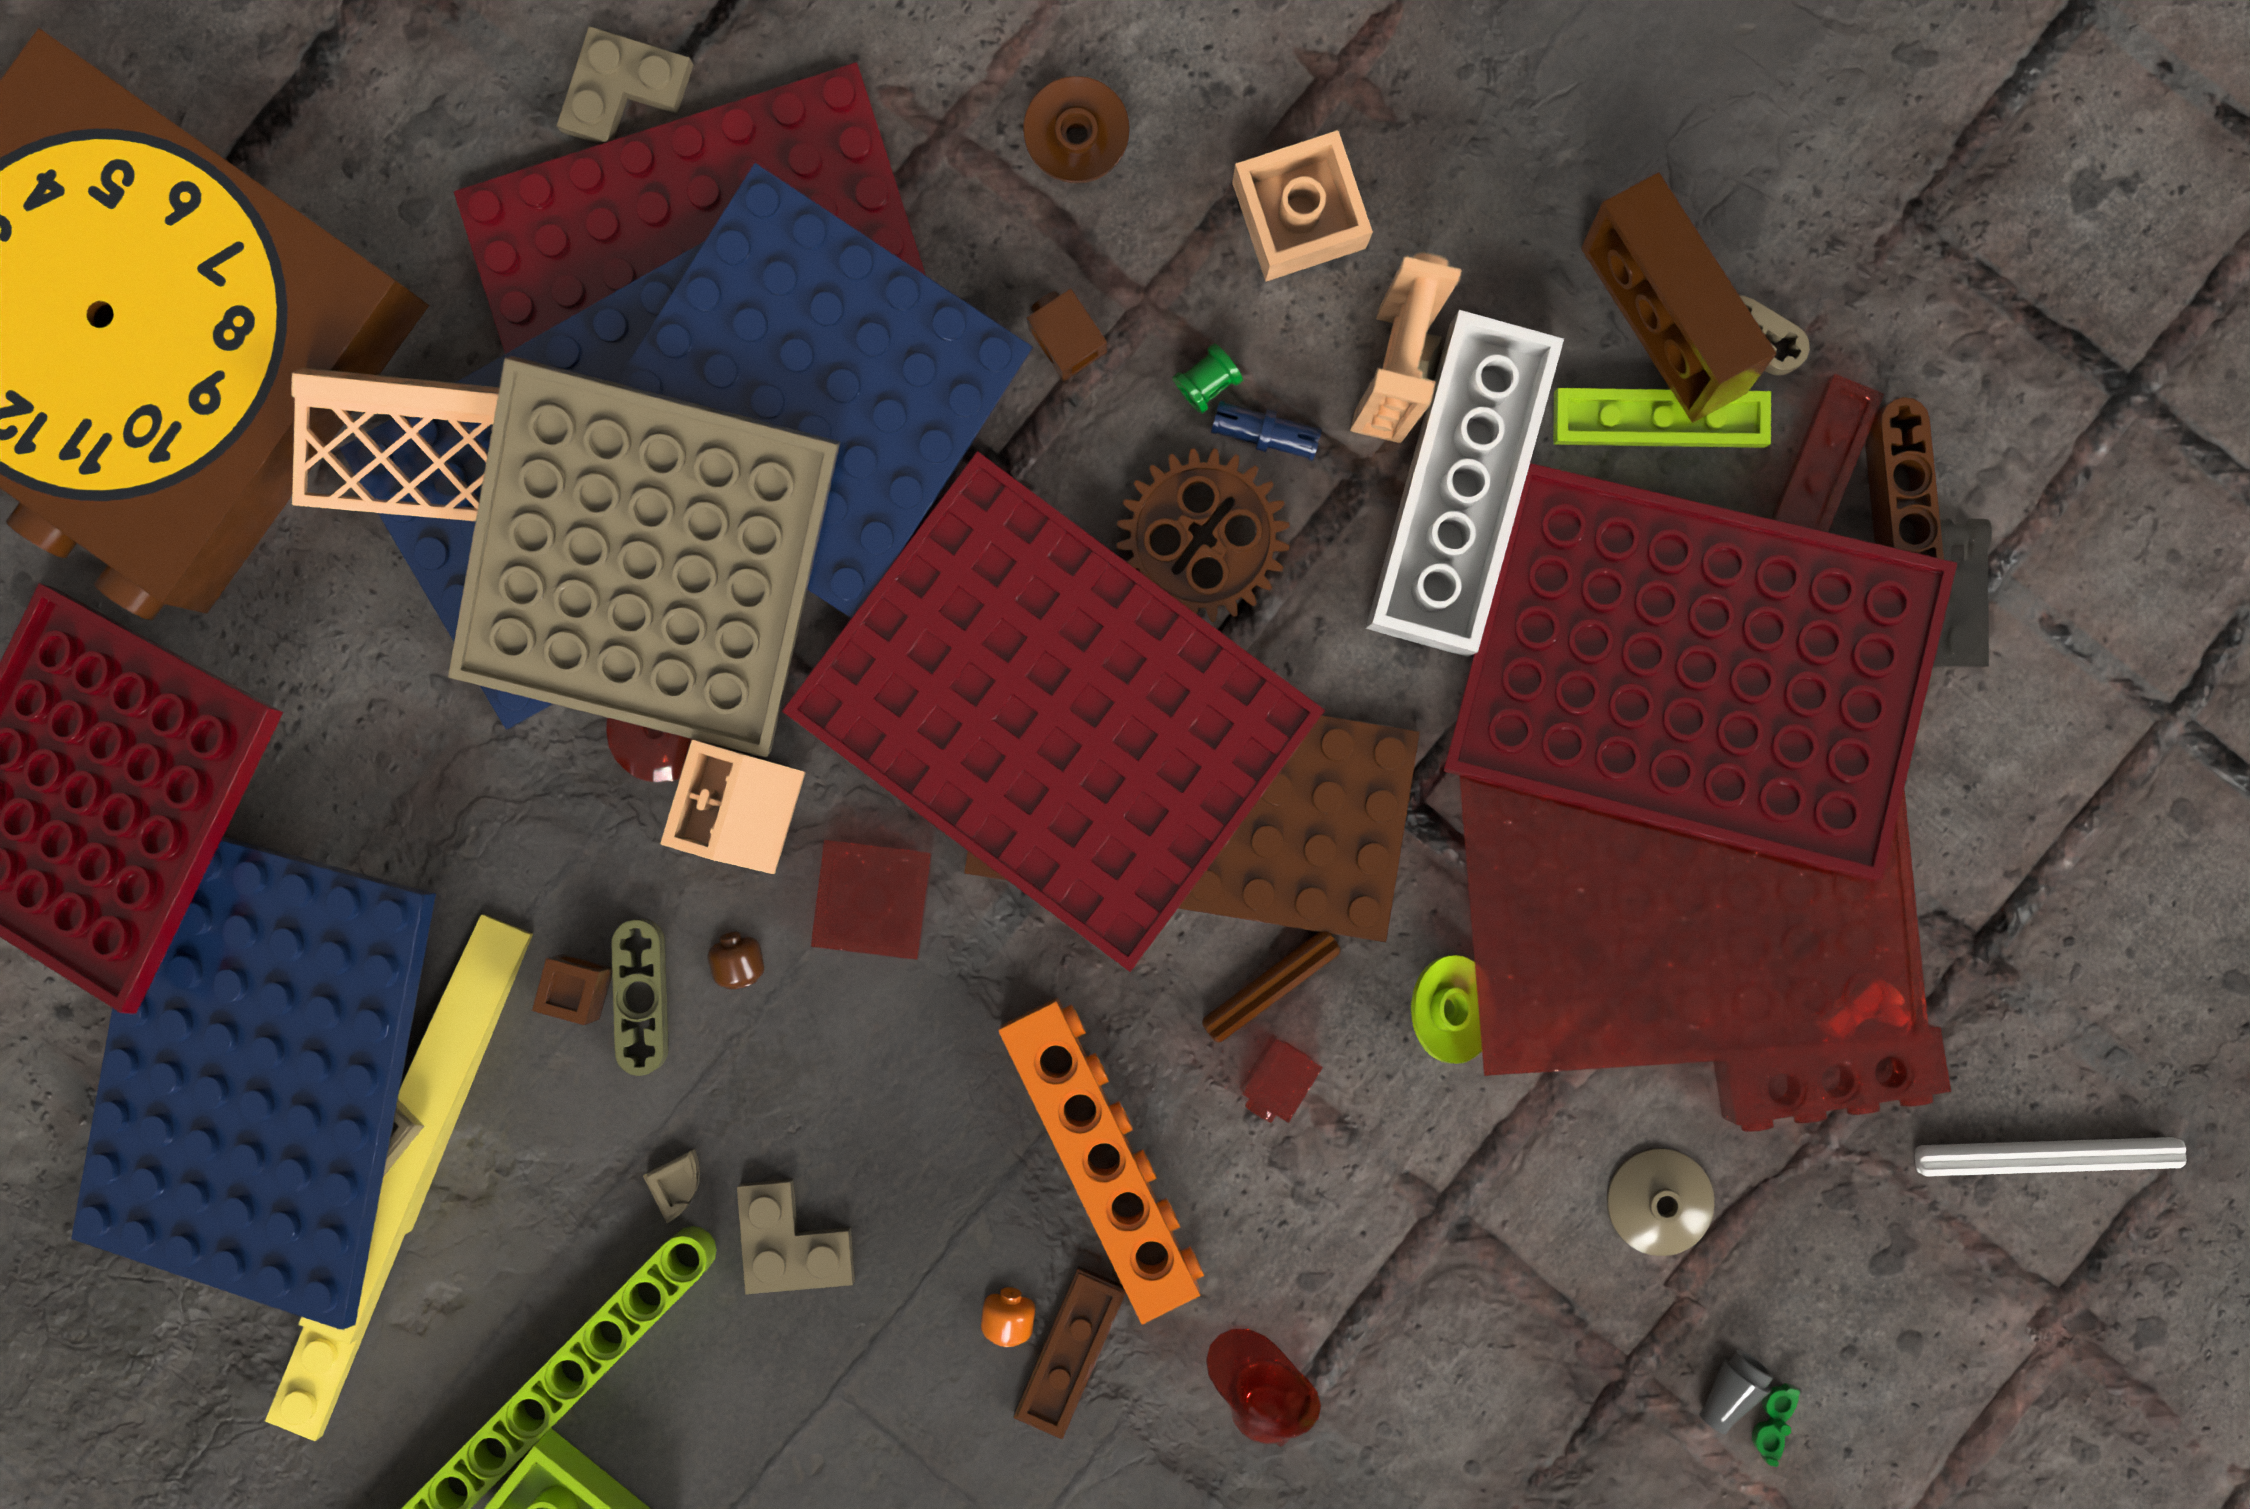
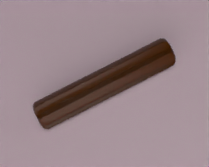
(1271, 986)

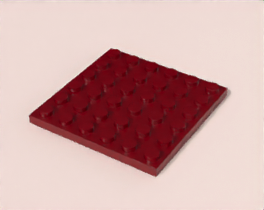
(111, 791)

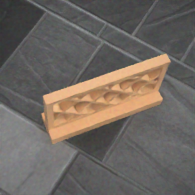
(398, 398)

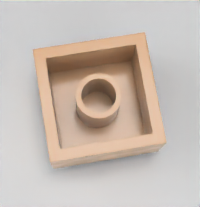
(1301, 205)

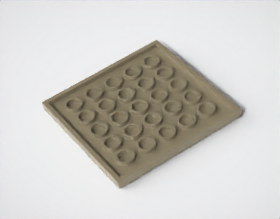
(640, 556)

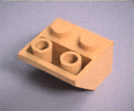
(732, 807)

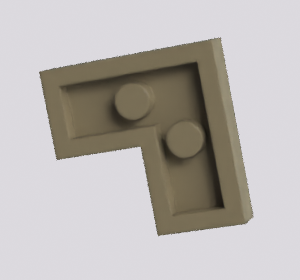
(612, 72)
(780, 1256)

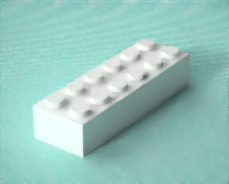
(1464, 484)

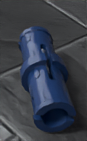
(1266, 430)

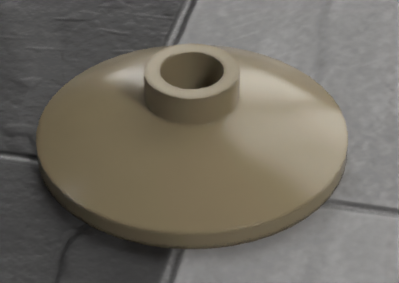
(1639, 1187)

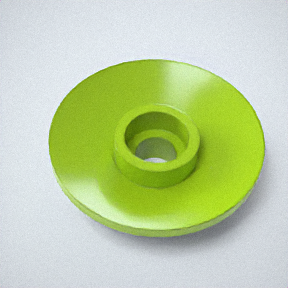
(1447, 1010)

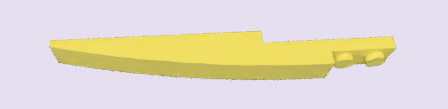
(434, 1095)

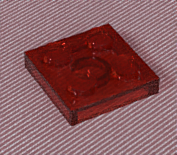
(871, 899)

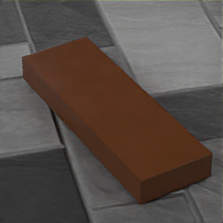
(1070, 1352)

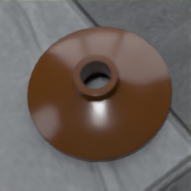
(1070, 105)

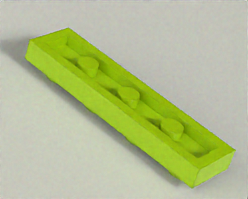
(1656, 419)

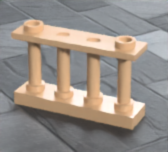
(1397, 391)

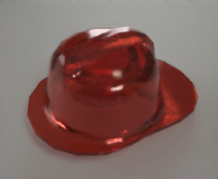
(1262, 1386)

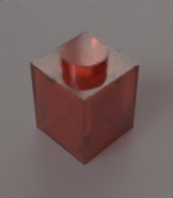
(1279, 1080)

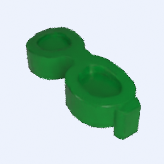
(1770, 1435)

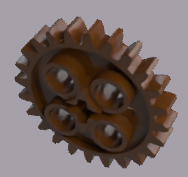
(1165, 505)

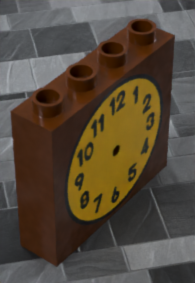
(158, 335)

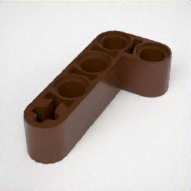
(1888, 501)

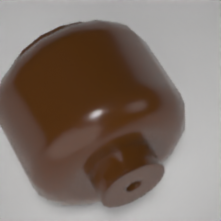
(736, 961)

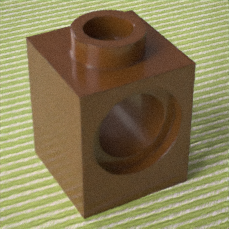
(1066, 333)
(572, 989)

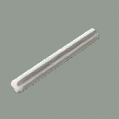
(2050, 1156)

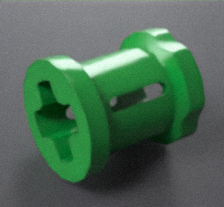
(1207, 378)

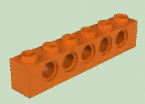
(1150, 1288)

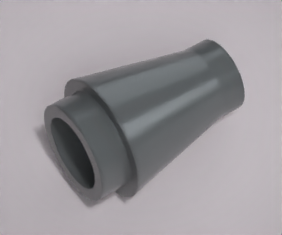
(1736, 1390)

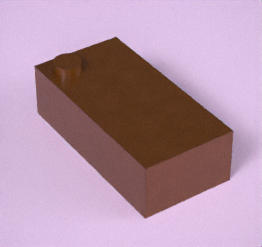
(1676, 297)

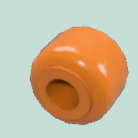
(1008, 1318)

